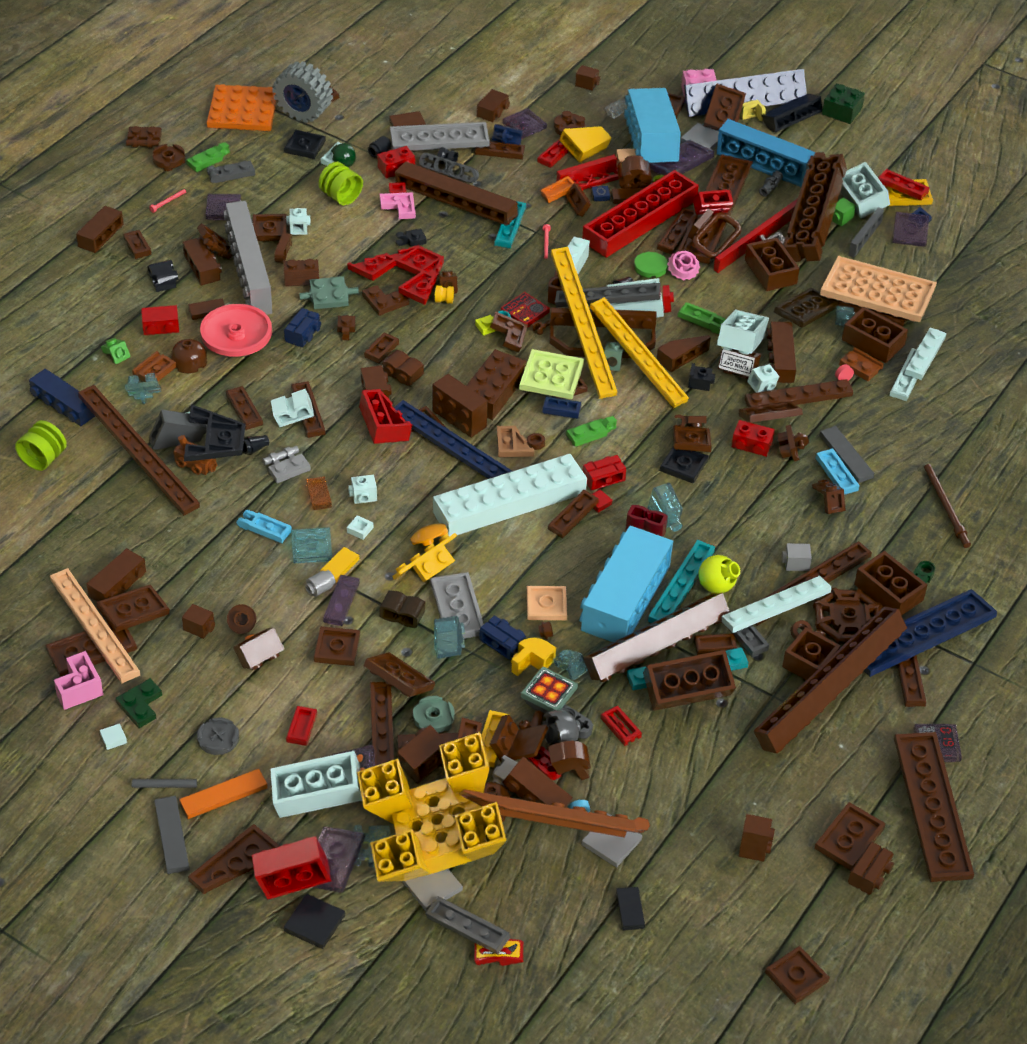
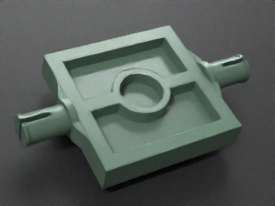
(329, 292)

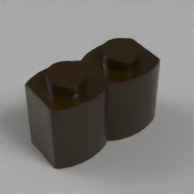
(402, 609)

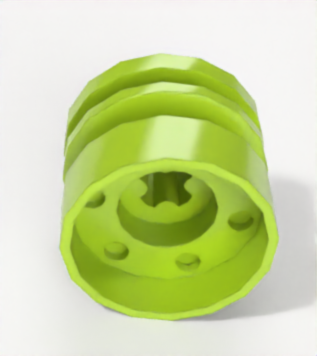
(340, 183)
(41, 445)

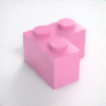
(81, 682)

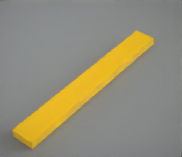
(639, 352)

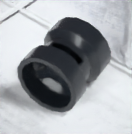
(445, 153)

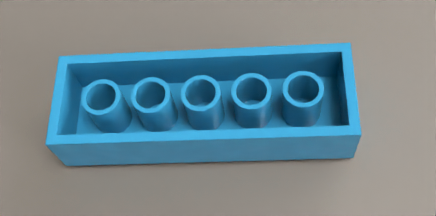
(765, 151)

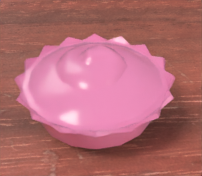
(683, 265)

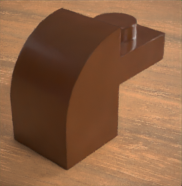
(570, 756)

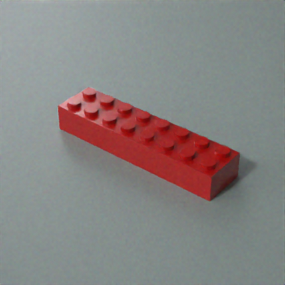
(640, 213)

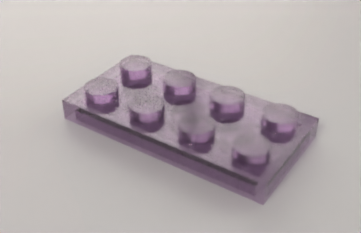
(690, 156)

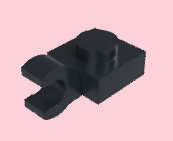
(411, 237)

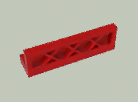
(589, 170)

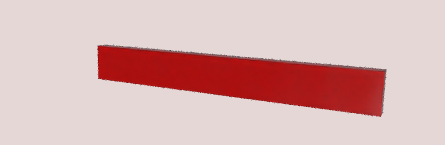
(767, 228)

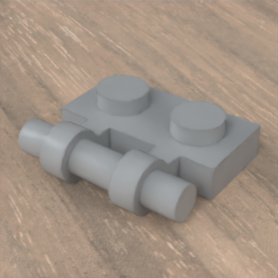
(288, 468)

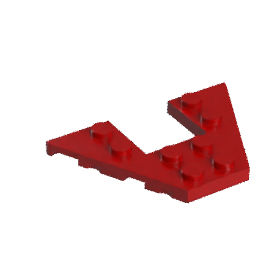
(416, 259)

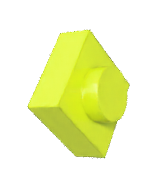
(483, 325)

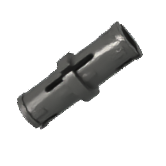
(770, 183)

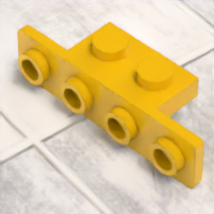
(431, 562)

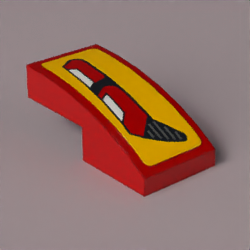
(510, 954)

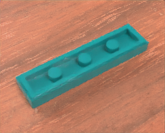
(507, 233)

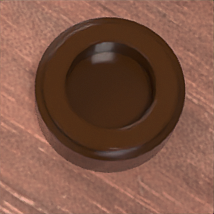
(536, 441)

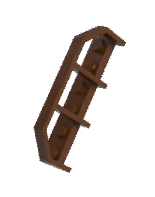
(633, 318)

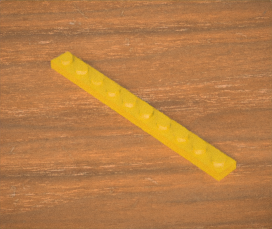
(584, 323)

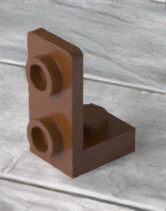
(833, 496)

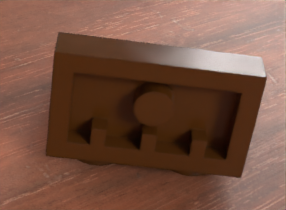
(516, 742)

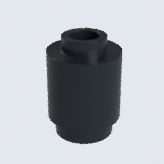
(379, 146)

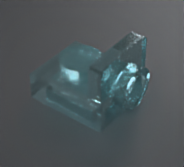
(843, 314)

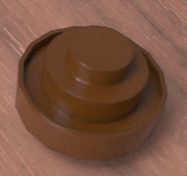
(241, 619)

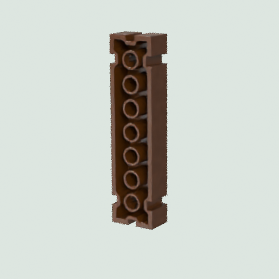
(815, 207)

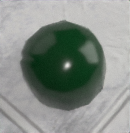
(344, 153)

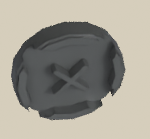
(218, 736)

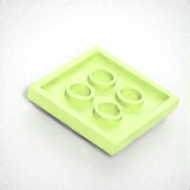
(551, 374)

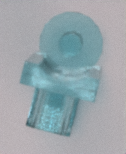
(144, 389)

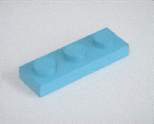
(837, 471)

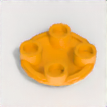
(428, 533)

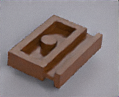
(157, 364)
(862, 364)

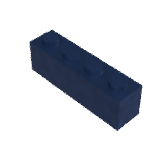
(60, 396)

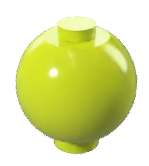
(718, 574)

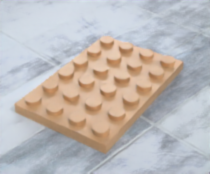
(878, 289)

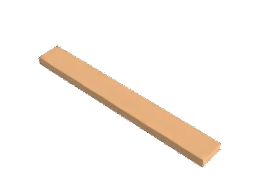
(95, 626)

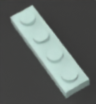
(925, 353)

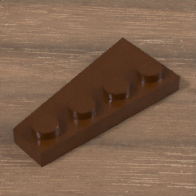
(232, 860)

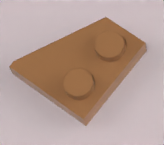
(512, 443)

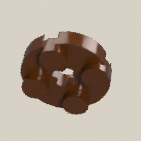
(568, 120)
(168, 156)

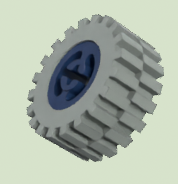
(302, 91)

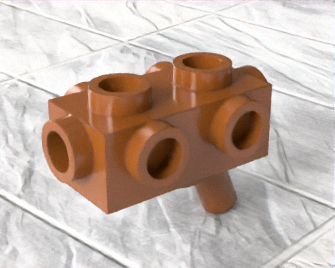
(198, 466)

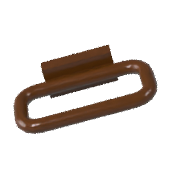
(704, 223)

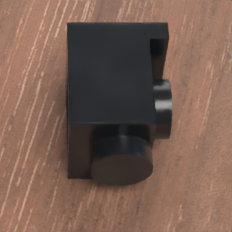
(701, 378)

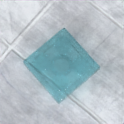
(311, 545)

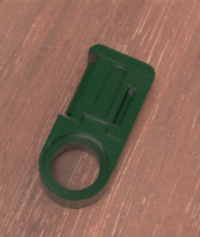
(926, 577)

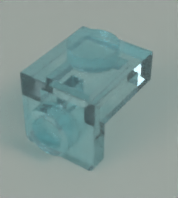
(572, 662)

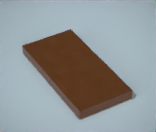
(82, 642)

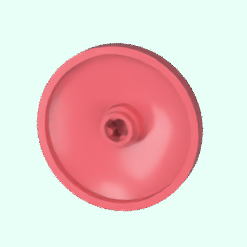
(236, 330)

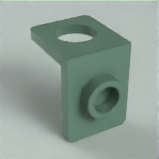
(615, 350)

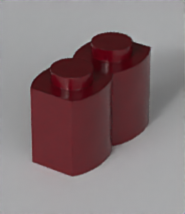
(647, 520)

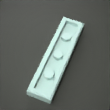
(904, 383)

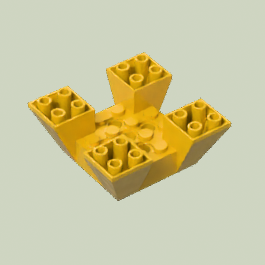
(432, 821)

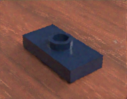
(561, 407)

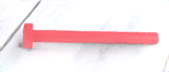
(153, 208)
(546, 228)

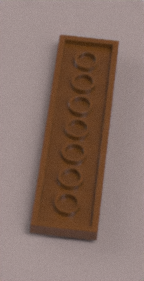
(933, 807)

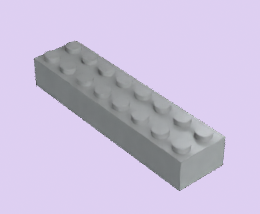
(247, 256)

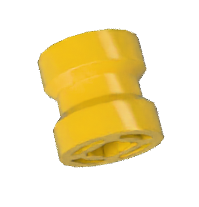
(444, 294)

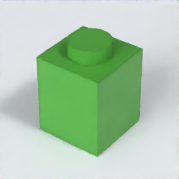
(843, 212)

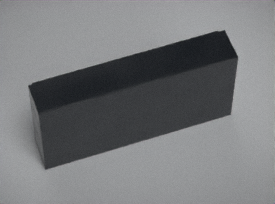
(630, 908)

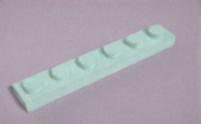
(776, 604)

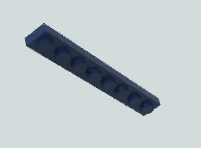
(451, 442)

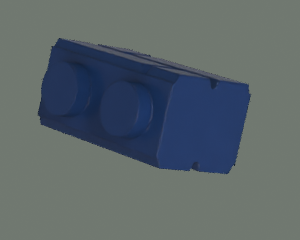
(302, 327)
(501, 636)

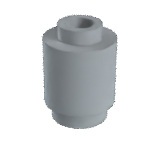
(320, 583)

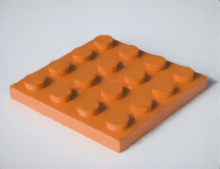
(242, 108)

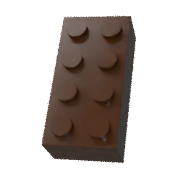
(498, 380)
(689, 680)

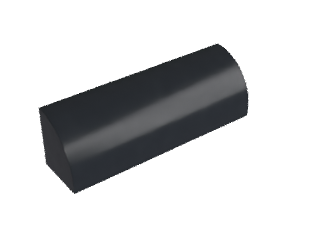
(792, 112)

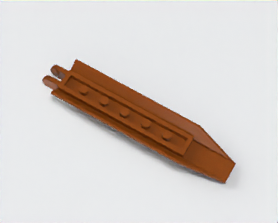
(558, 815)

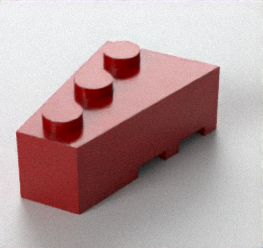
(382, 419)

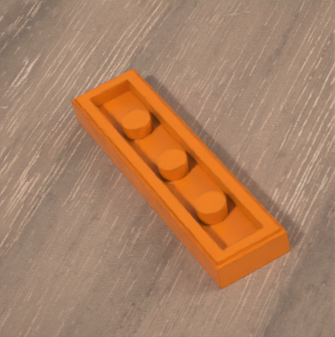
(223, 793)

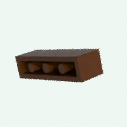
(782, 350)

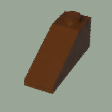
(680, 352)

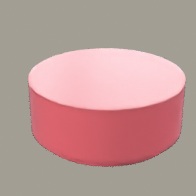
(844, 372)

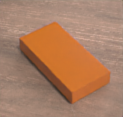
(557, 189)

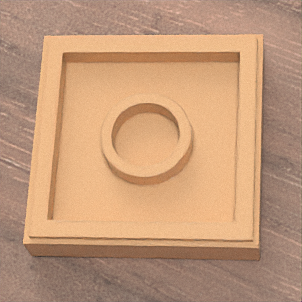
(546, 603)

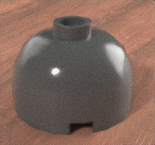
(561, 727)

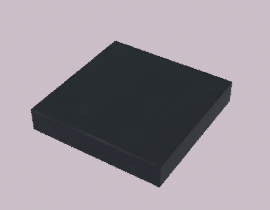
(304, 144)
(684, 464)
(314, 921)

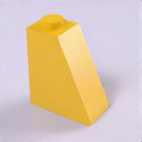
(585, 141)

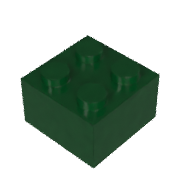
(843, 103)

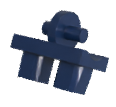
(507, 134)

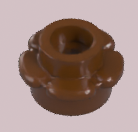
(546, 630)

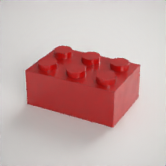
(291, 867)

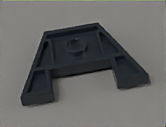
(223, 436)

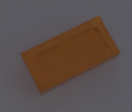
(318, 493)

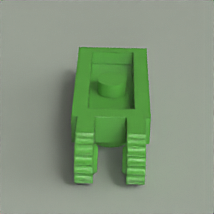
(701, 317)

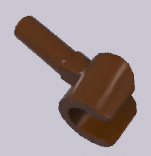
(539, 327)

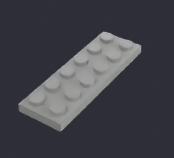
(440, 135)

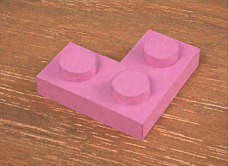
(402, 201)

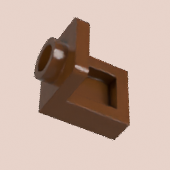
(447, 279)

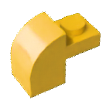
(533, 652)

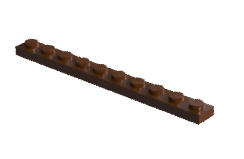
(139, 450)

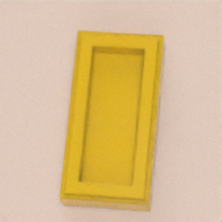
(341, 563)

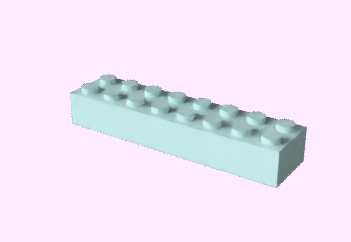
(509, 495)

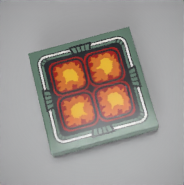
(549, 690)

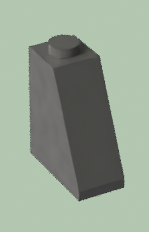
(171, 426)

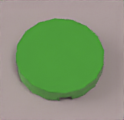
(650, 264)

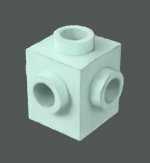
(298, 221)
(763, 378)
(363, 489)

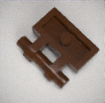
(144, 136)
(214, 241)

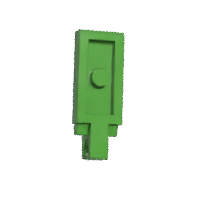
(208, 157)
(591, 431)

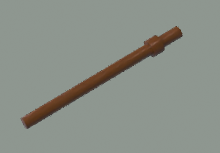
(959, 529)

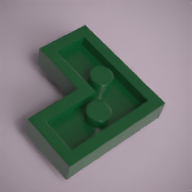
(136, 701)

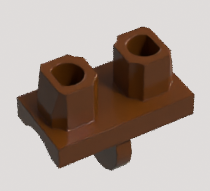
(793, 441)

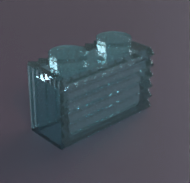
(448, 636)

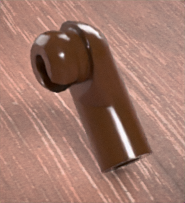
(536, 720)

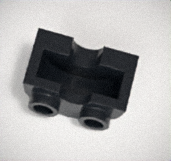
(163, 275)

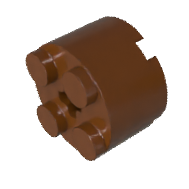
(634, 172)

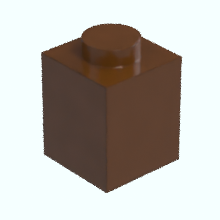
(587, 78)
(198, 621)

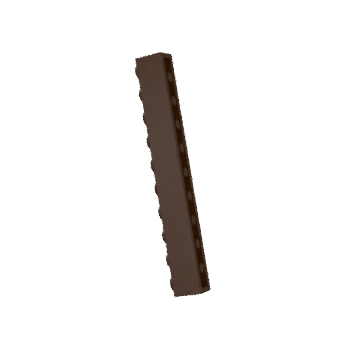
(830, 680)

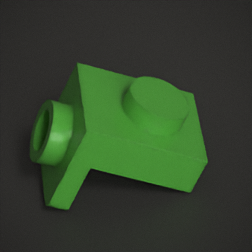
(117, 350)

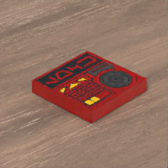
(526, 309)

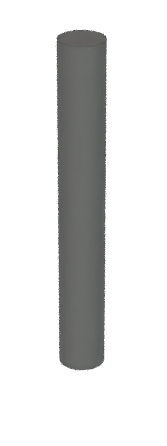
(164, 783)

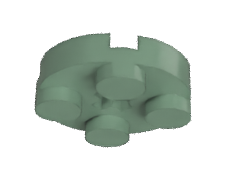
(435, 704)

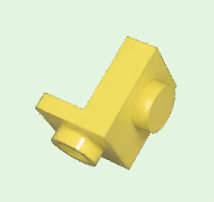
(752, 109)

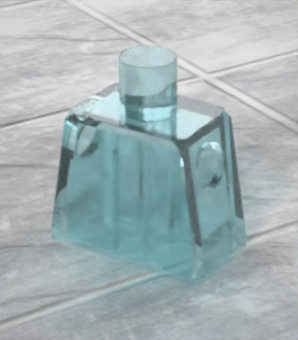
(665, 500)

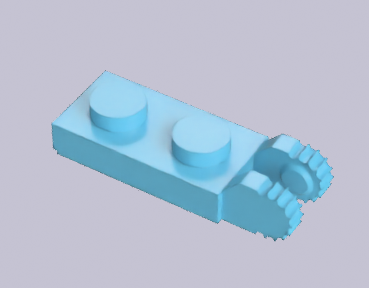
(264, 526)

